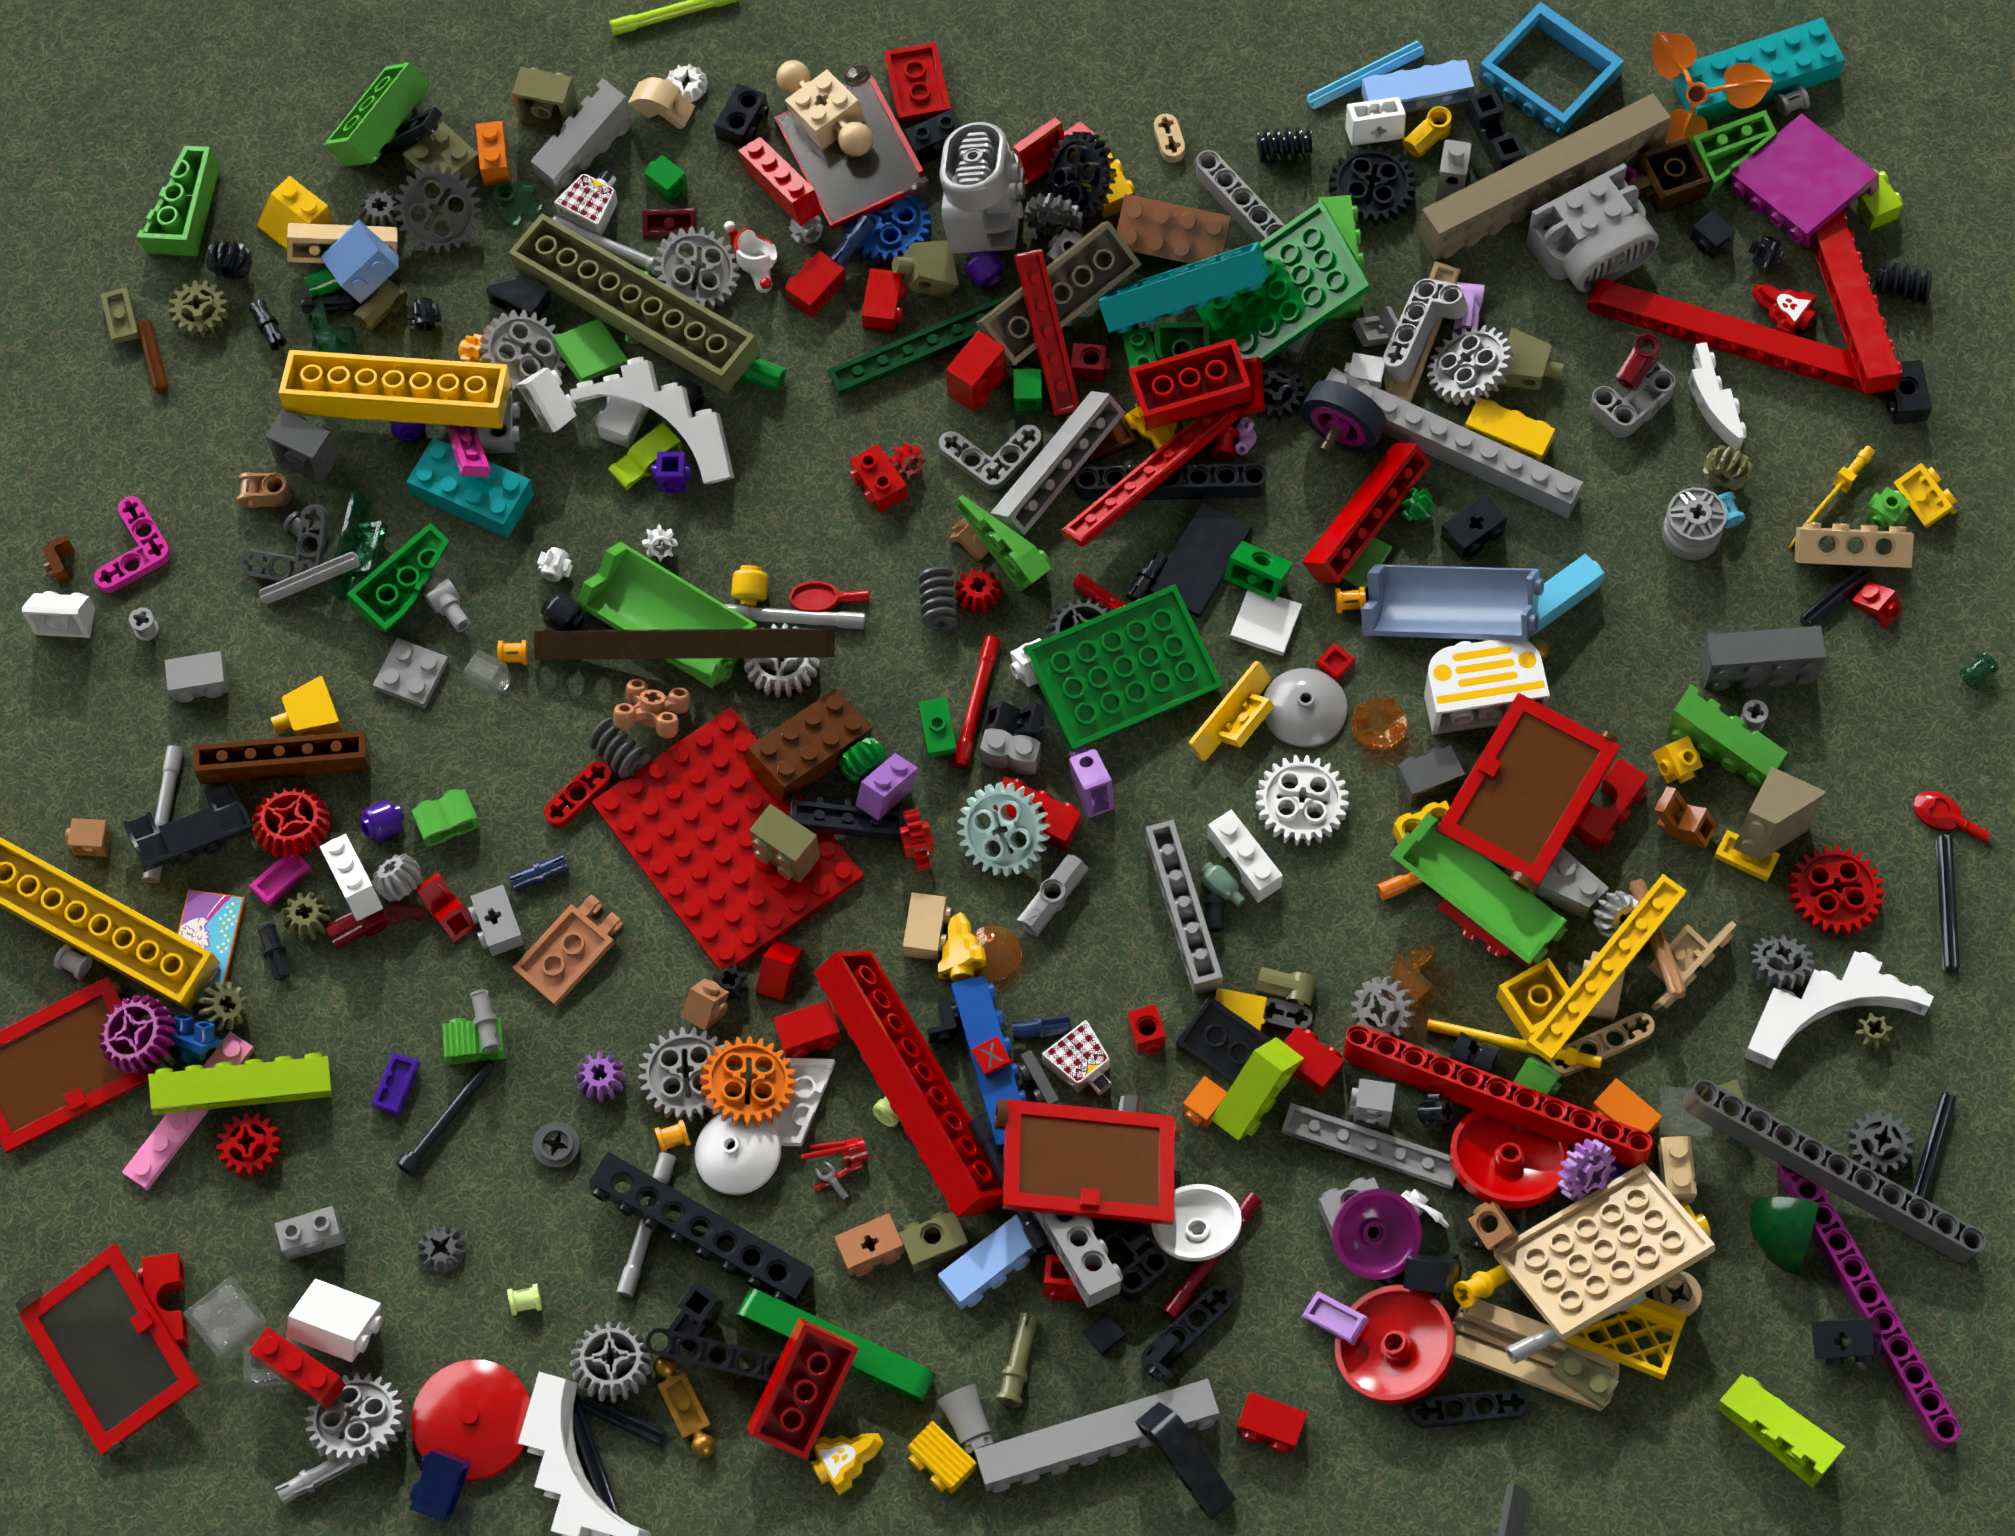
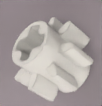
(653, 540)
(554, 564)

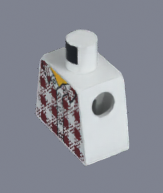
(589, 202)
(1079, 1060)

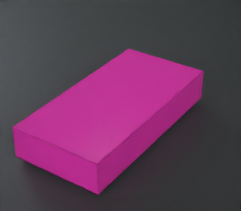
(279, 879)

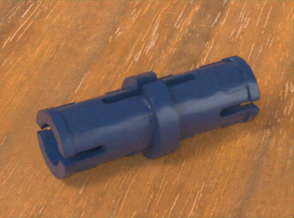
(853, 241)
(538, 872)

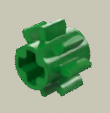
(1417, 505)

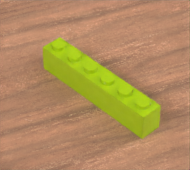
(239, 1084)

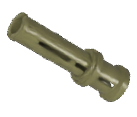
(1014, 1374)

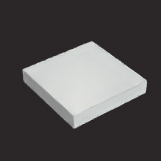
(1266, 622)

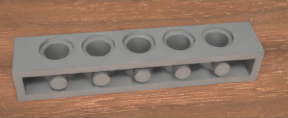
(1183, 907)
(1091, 1285)

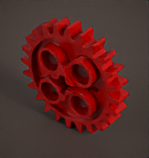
(1843, 913)

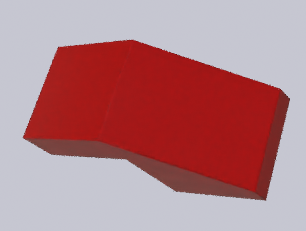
(445, 907)

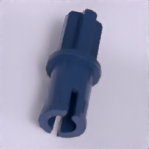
(1041, 1027)

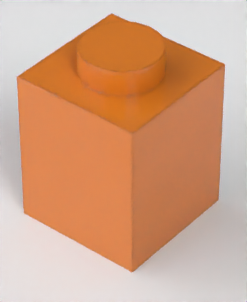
(1203, 1102)

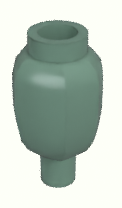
(1221, 882)

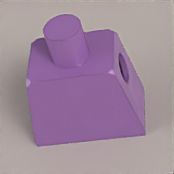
(1089, 774)

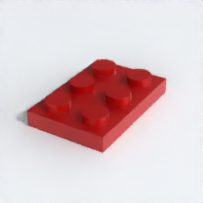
(917, 82)

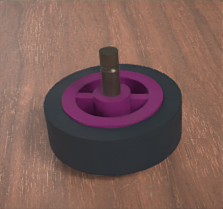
(1343, 416)

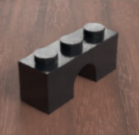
(1487, 119)

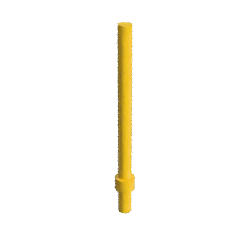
(1570, 1056)

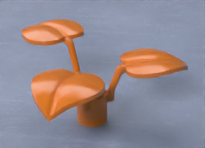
(1675, 53)

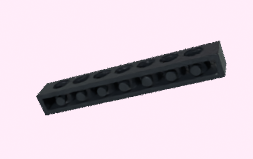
(615, 1170)

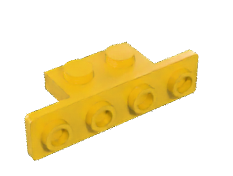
(1236, 715)

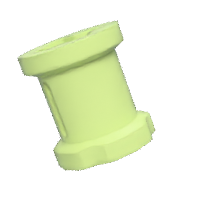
(524, 1299)

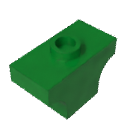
(937, 727)

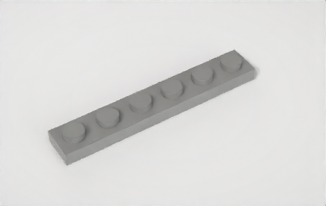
(1369, 1145)

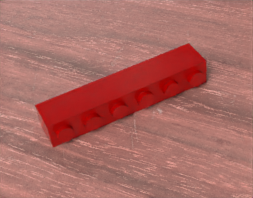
(1366, 512)

